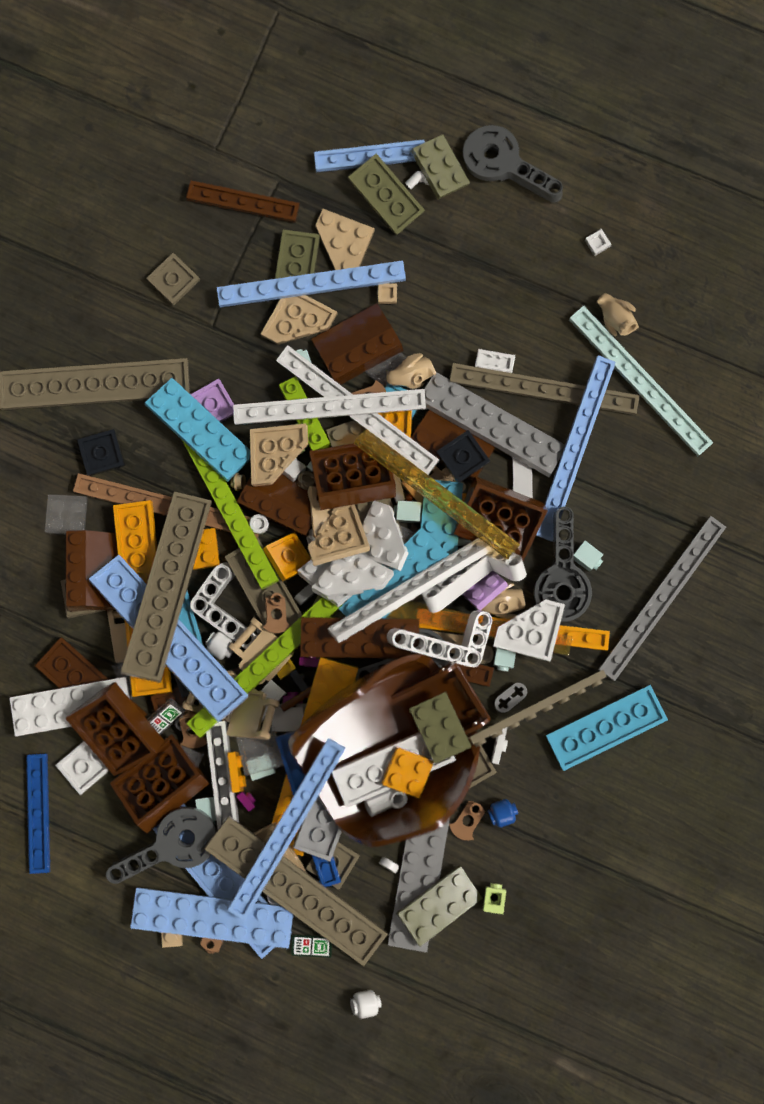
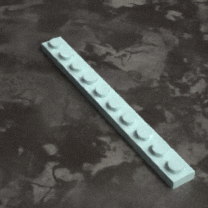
(641, 381)

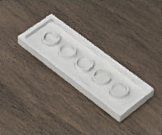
(49, 708)
(364, 776)

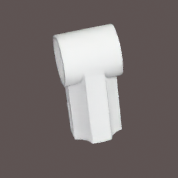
(385, 801)

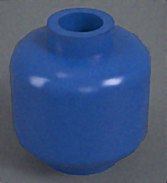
(502, 813)

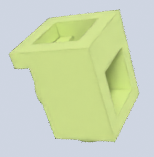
(494, 906)

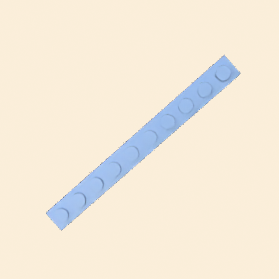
(311, 284)
(576, 442)
(286, 828)

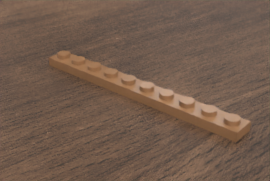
(125, 494)

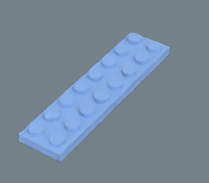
(209, 918)

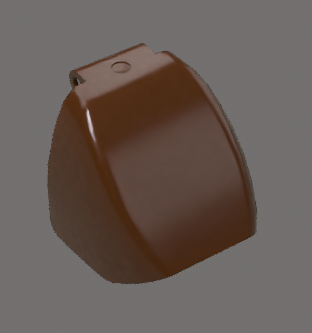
(377, 714)

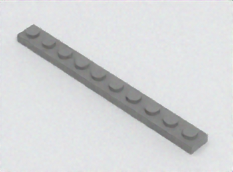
(662, 598)

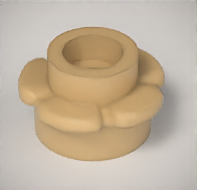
(238, 481)

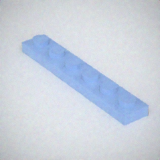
(357, 156)

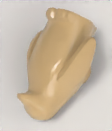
(617, 315)
(411, 372)
(506, 602)

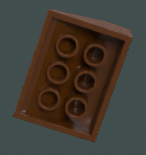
(357, 344)
(437, 432)
(349, 477)
(281, 503)
(506, 509)
(85, 556)
(115, 729)
(159, 784)

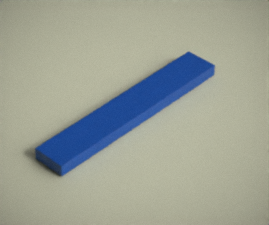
(38, 813)

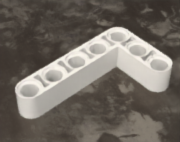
(455, 585)
(210, 607)
(443, 647)

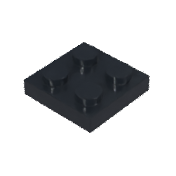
(101, 452)
(463, 456)

